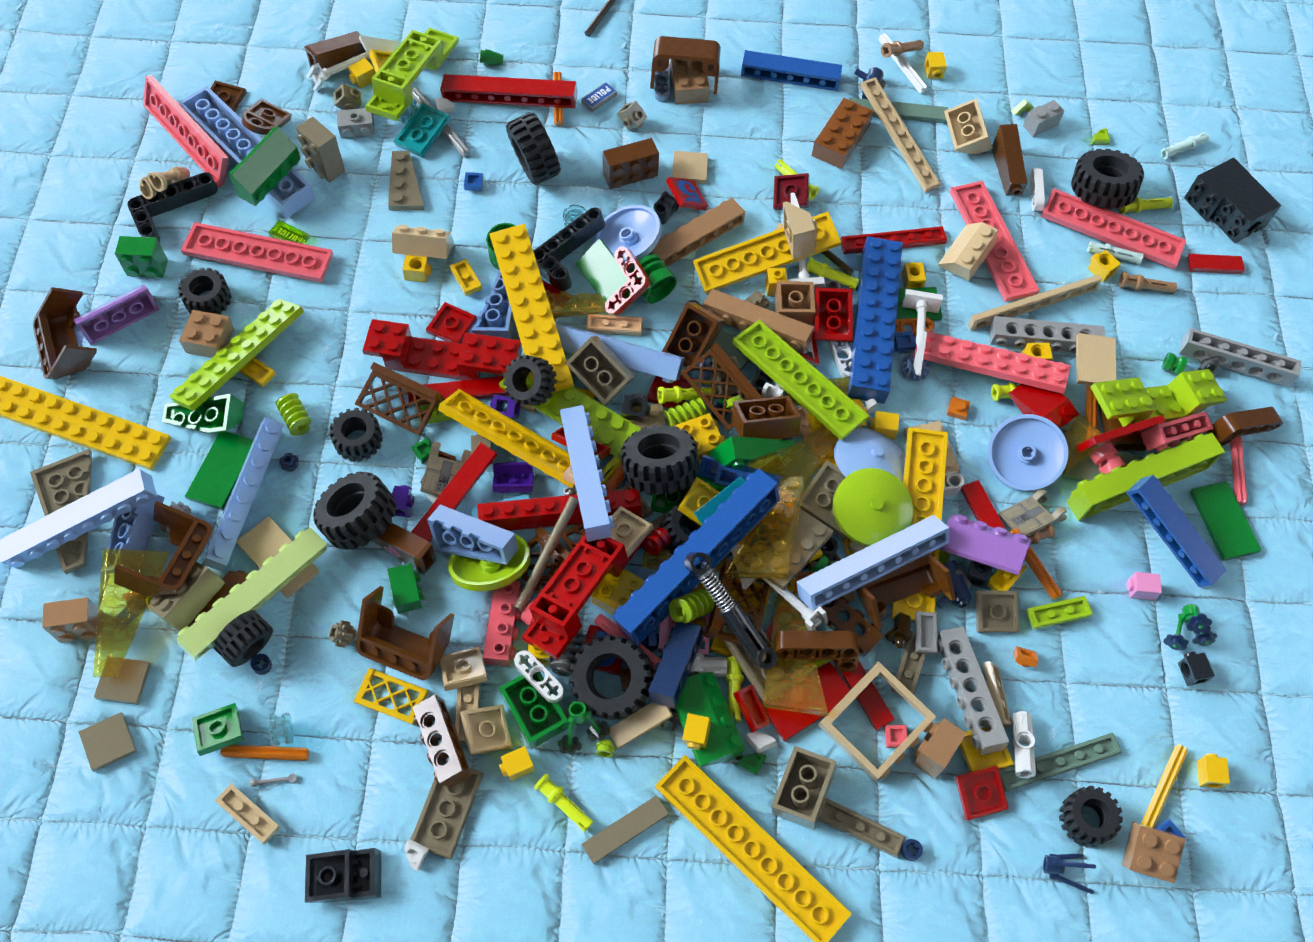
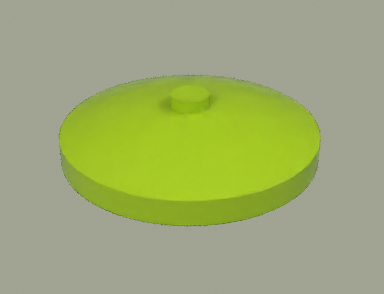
(872, 506)
(486, 575)

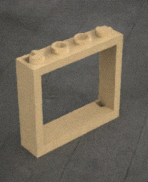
(910, 741)

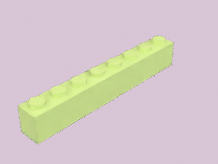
(253, 592)

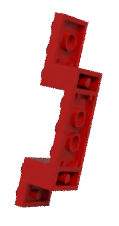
(439, 358)
(568, 590)

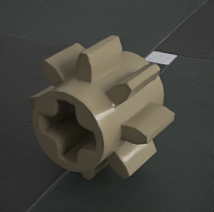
(342, 634)

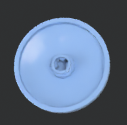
(631, 227)
(869, 450)
(1027, 452)

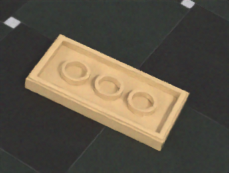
(265, 541)

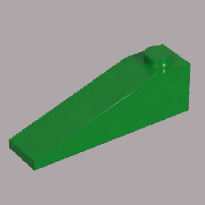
(212, 416)
(742, 451)

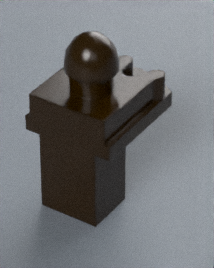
(901, 631)

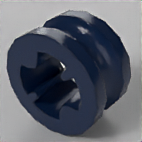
(265, 668)
(916, 845)

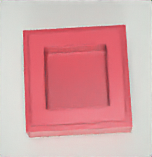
(895, 735)

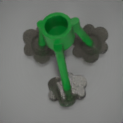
(577, 714)

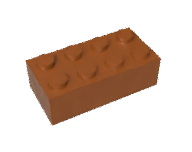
(842, 133)

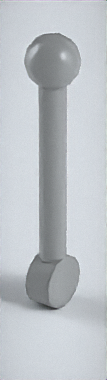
(292, 778)

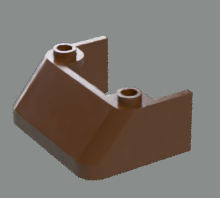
(686, 49)
(56, 335)
(190, 537)
(918, 576)
(396, 647)

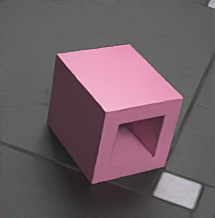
(1144, 586)

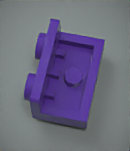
(512, 477)

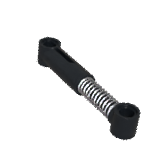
(732, 612)

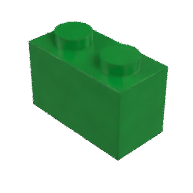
(405, 588)

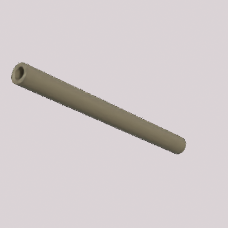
(546, 554)

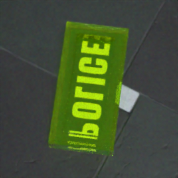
(287, 232)

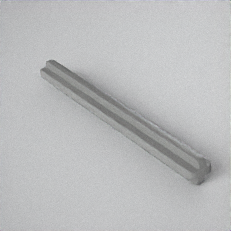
(447, 131)

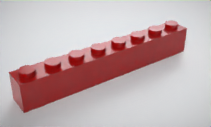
(509, 91)
(547, 510)

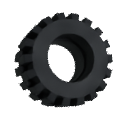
(202, 281)
(543, 380)
(352, 421)
(672, 524)
(243, 638)
(1105, 808)

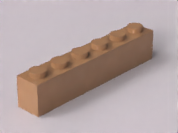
(699, 232)
(743, 314)

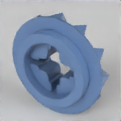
(906, 366)
(706, 374)

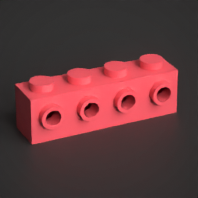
(1176, 431)
(502, 626)

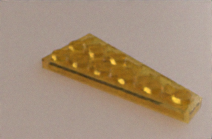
(771, 542)
(120, 608)

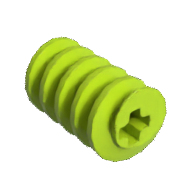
(685, 413)
(294, 414)
(691, 606)

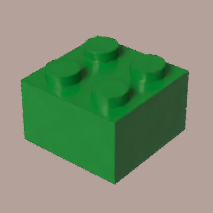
(141, 256)

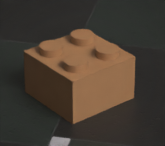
(795, 300)
(206, 333)
(70, 619)
(938, 747)
(1153, 852)

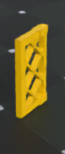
(389, 679)

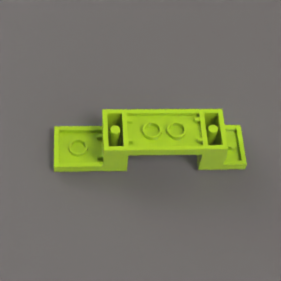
(394, 79)
(1182, 397)

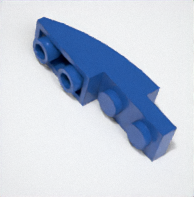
(726, 475)

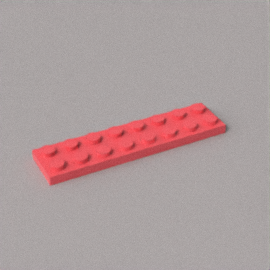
(185, 130)
(1114, 228)
(257, 252)
(1004, 259)
(996, 362)

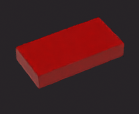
(751, 708)

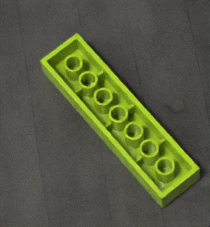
(1168, 467)

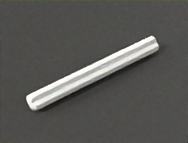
(906, 67)

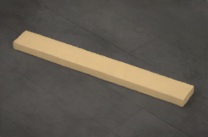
(900, 135)
(1035, 302)

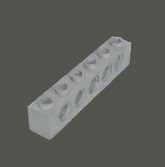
(1019, 332)
(1241, 357)
(984, 741)

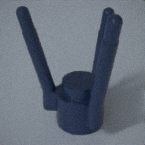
(1055, 864)

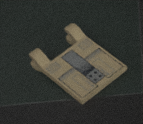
(440, 470)
(1030, 515)

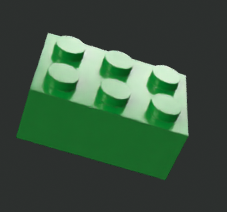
(532, 712)

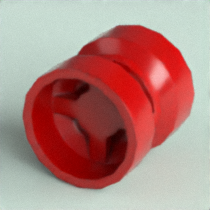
(660, 539)

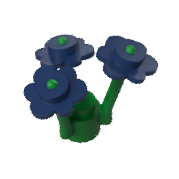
(1195, 622)

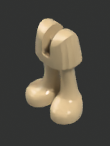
(159, 180)

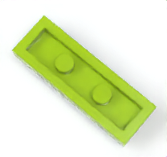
(1059, 612)

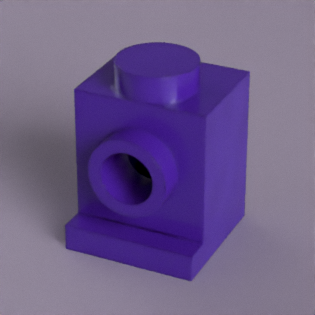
(513, 408)
(404, 500)

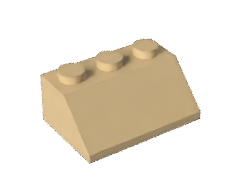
(968, 128)
(799, 230)
(422, 242)
(969, 250)

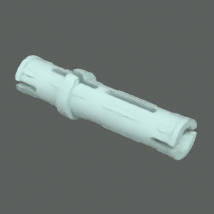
(1190, 143)
(1134, 256)

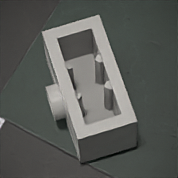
(1043, 118)
(355, 123)

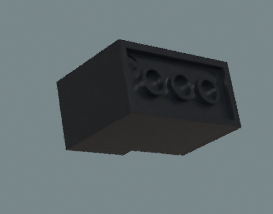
(1232, 200)

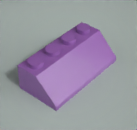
(116, 314)
(987, 544)

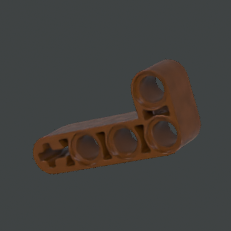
(1245, 423)
(819, 646)

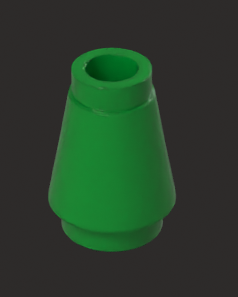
(490, 57)

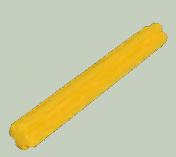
(1164, 786)

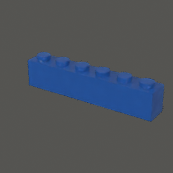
(791, 70)
(1176, 531)

